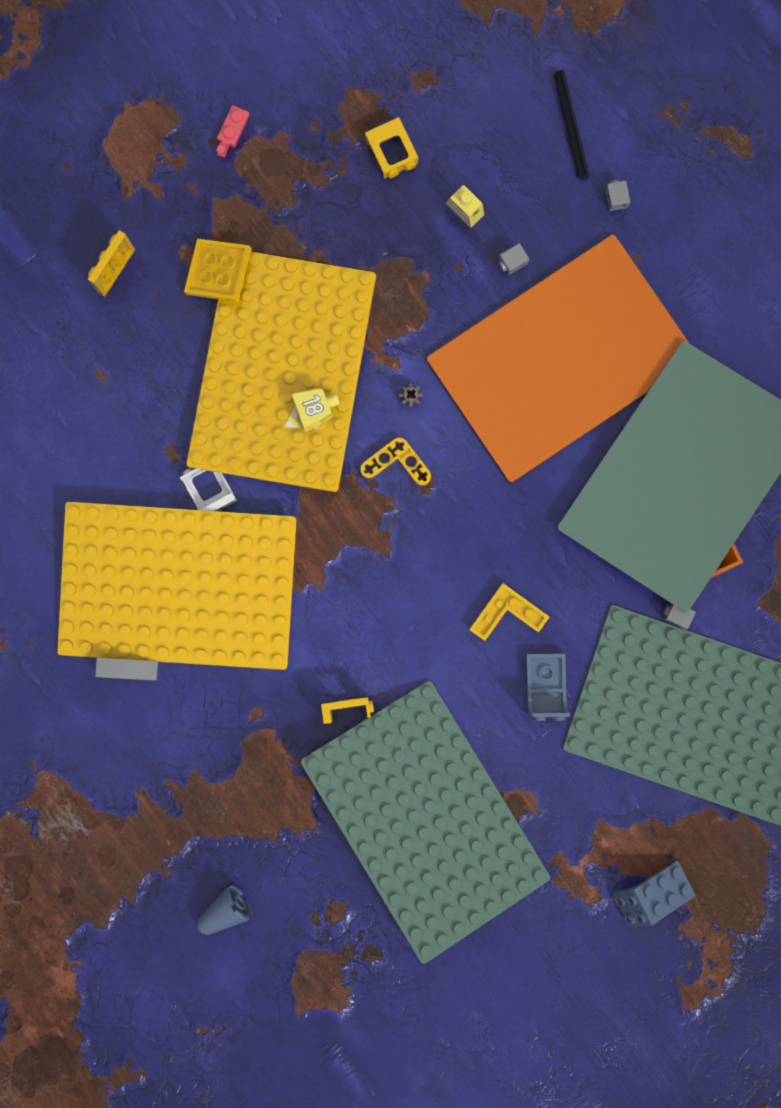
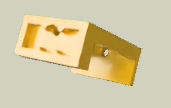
(385, 132)
(328, 707)

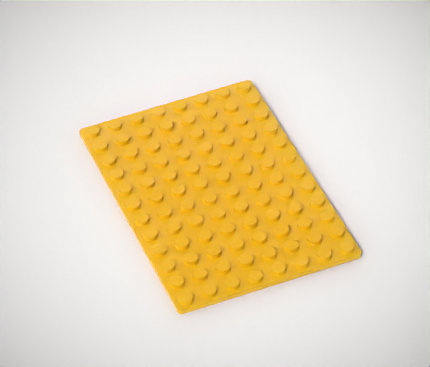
(287, 335)
(176, 585)

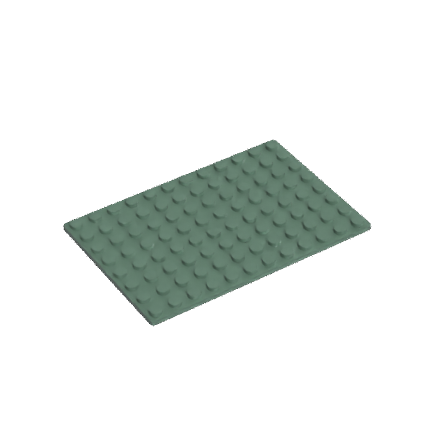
(681, 477)
(683, 713)
(425, 821)

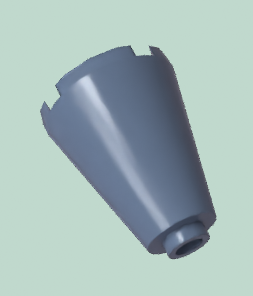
(225, 912)

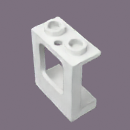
(215, 503)

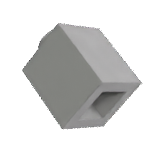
(617, 195)
(513, 259)
(678, 617)

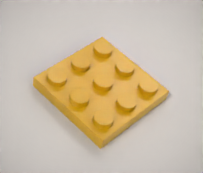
(111, 263)
(217, 270)

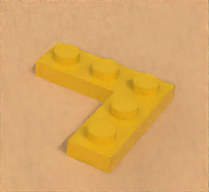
(507, 600)

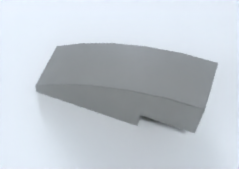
(126, 669)

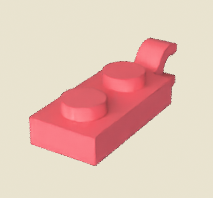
(231, 129)

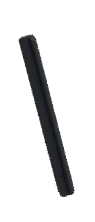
(571, 124)

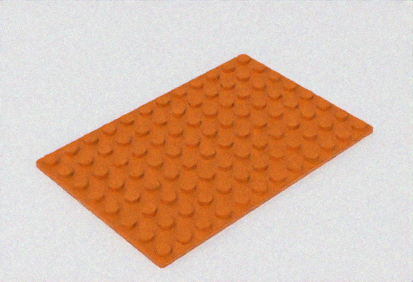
(559, 358)

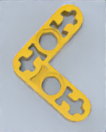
(401, 456)

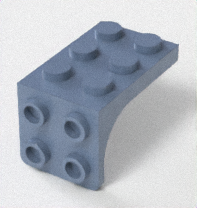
(546, 687)
(655, 896)

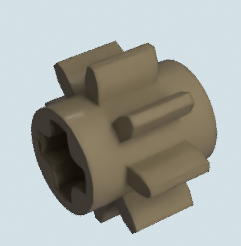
(411, 401)

